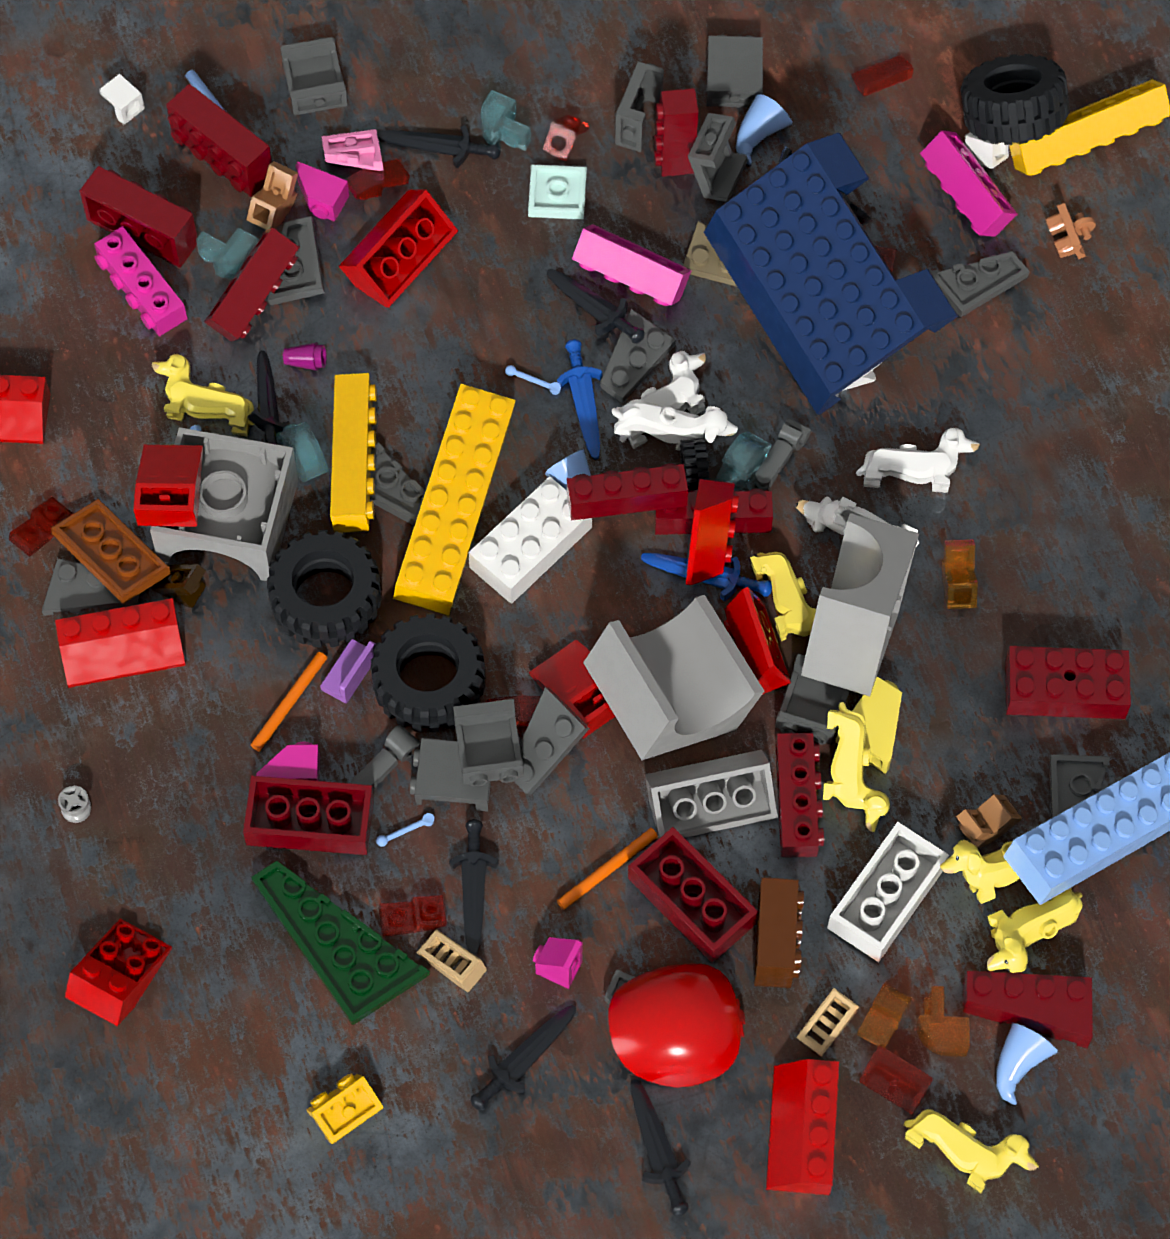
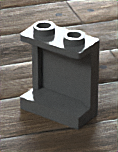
(734, 70)
(313, 76)
(630, 121)
(713, 160)
(808, 704)
(488, 742)
(441, 776)

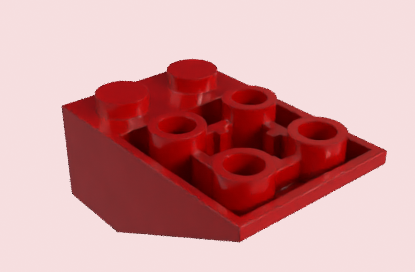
(168, 485)
(574, 685)
(116, 972)

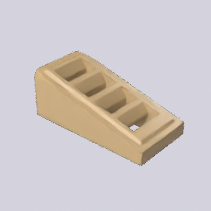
(466, 973)
(842, 1000)

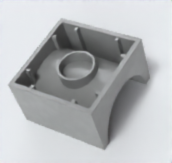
(242, 501)
(862, 605)
(674, 681)

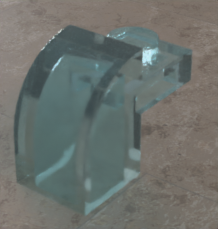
(499, 124)
(228, 256)
(307, 452)
(742, 460)

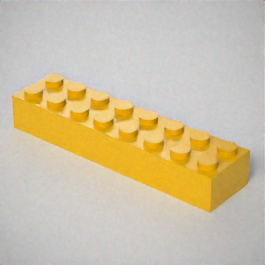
(454, 499)

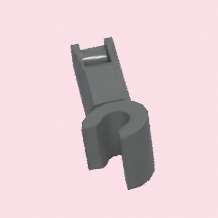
(792, 436)
(399, 745)

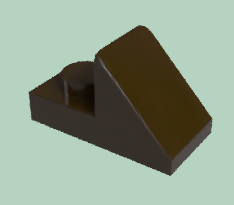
(182, 584)

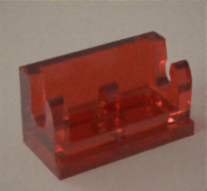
(896, 1080)

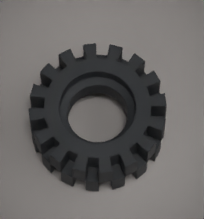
(695, 461)

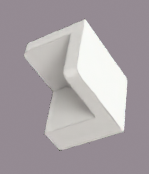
(123, 97)
(985, 152)

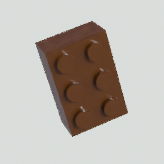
(778, 932)

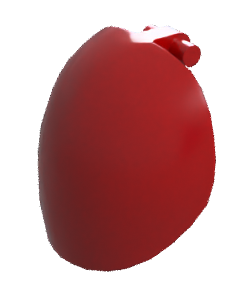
(677, 1024)

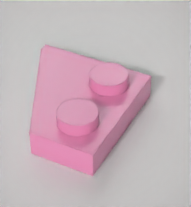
(354, 149)

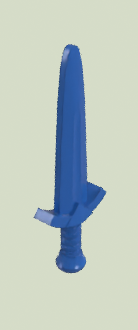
(583, 395)
(729, 580)

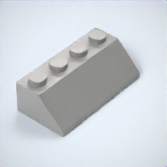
(712, 794)

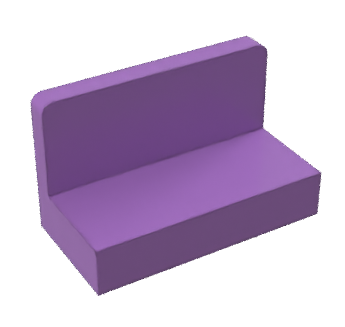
(348, 670)

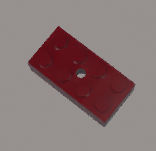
(219, 140)
(146, 216)
(1067, 682)
(281, 811)
(673, 872)

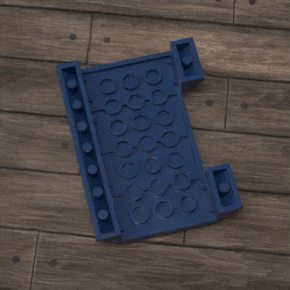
(818, 273)

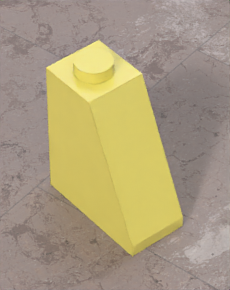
(881, 720)

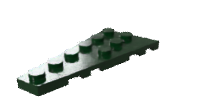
(343, 951)

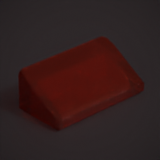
(882, 75)

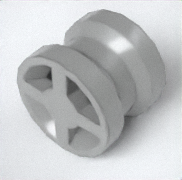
(72, 797)

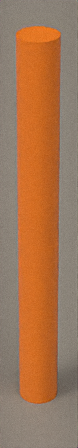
(288, 702)
(607, 868)

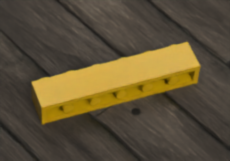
(1095, 126)
(352, 453)

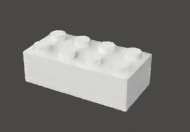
(527, 541)
(887, 891)

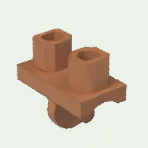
(1063, 222)

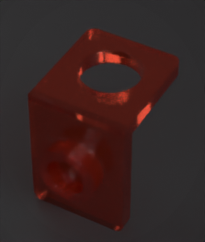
(568, 128)

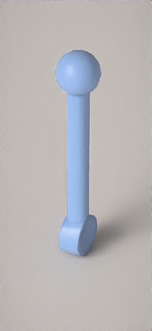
(554, 387)
(427, 820)

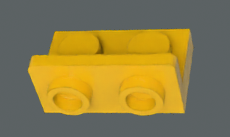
(344, 1107)

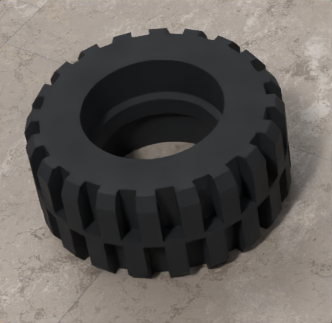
(1015, 99)
(316, 555)
(421, 638)

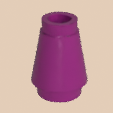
(306, 356)

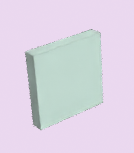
(557, 191)

